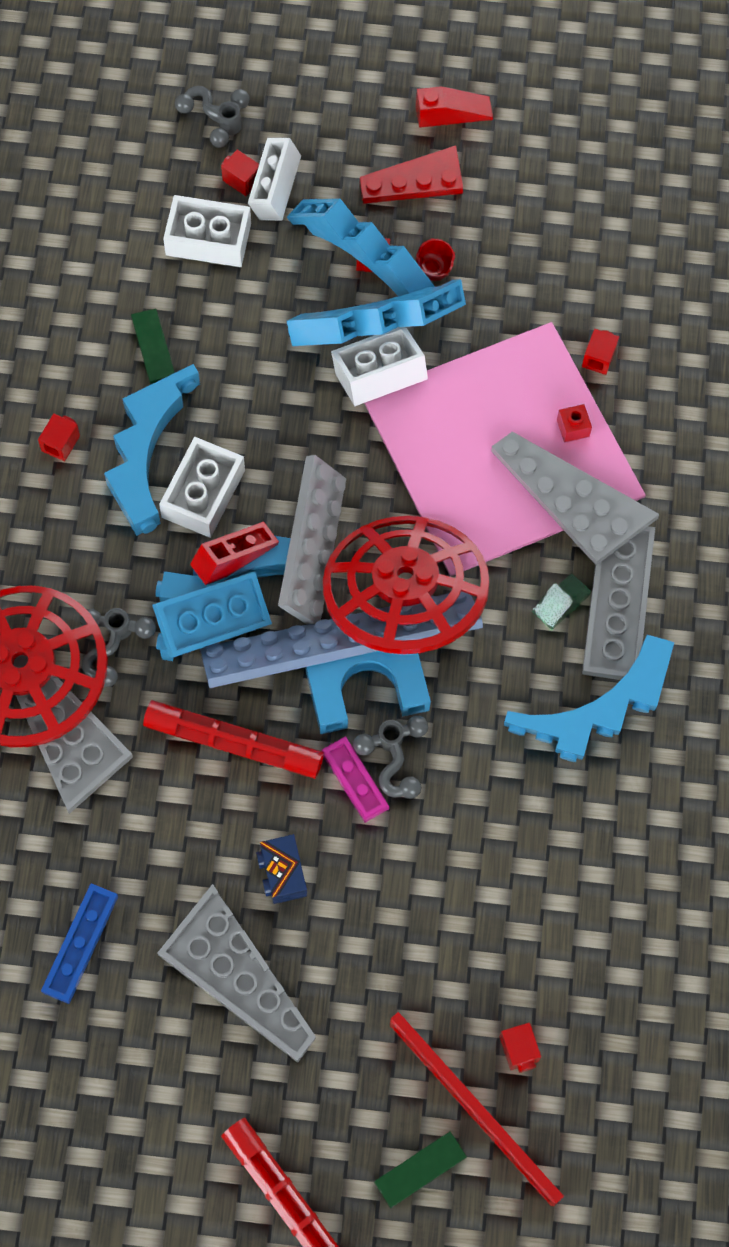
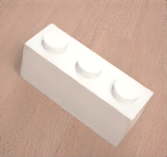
(274, 179)

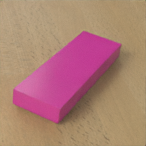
(355, 779)

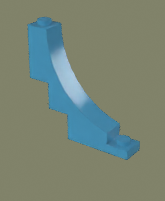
(335, 223)
(378, 317)
(149, 413)

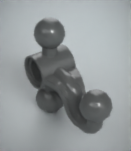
(226, 114)
(143, 628)
(365, 744)

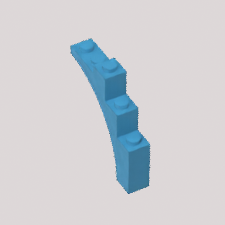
(177, 584)
(606, 714)

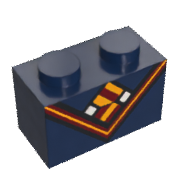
(283, 869)

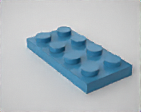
(212, 614)

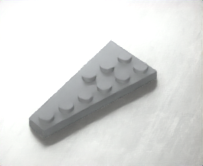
(583, 506)
(81, 757)
(225, 964)

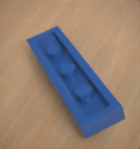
(79, 943)

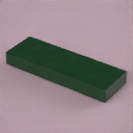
(152, 345)
(420, 1169)

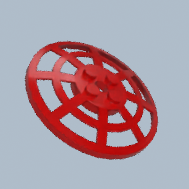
(403, 591)
(43, 666)

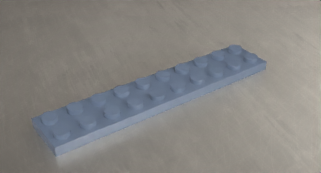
(314, 643)

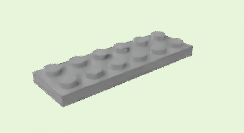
(312, 540)
(619, 608)

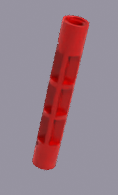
(233, 739)
(276, 1185)

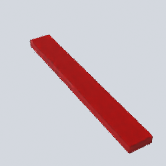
(476, 1110)

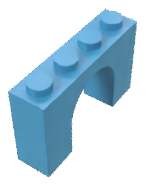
(329, 678)

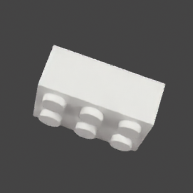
(207, 231)
(379, 365)
(202, 487)

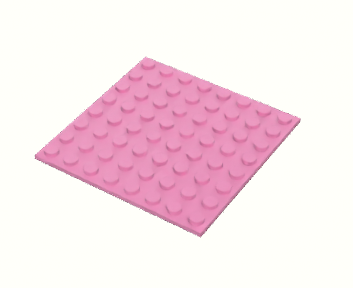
(446, 430)

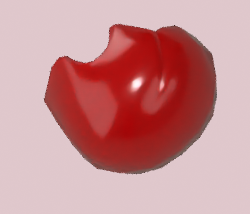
(435, 259)

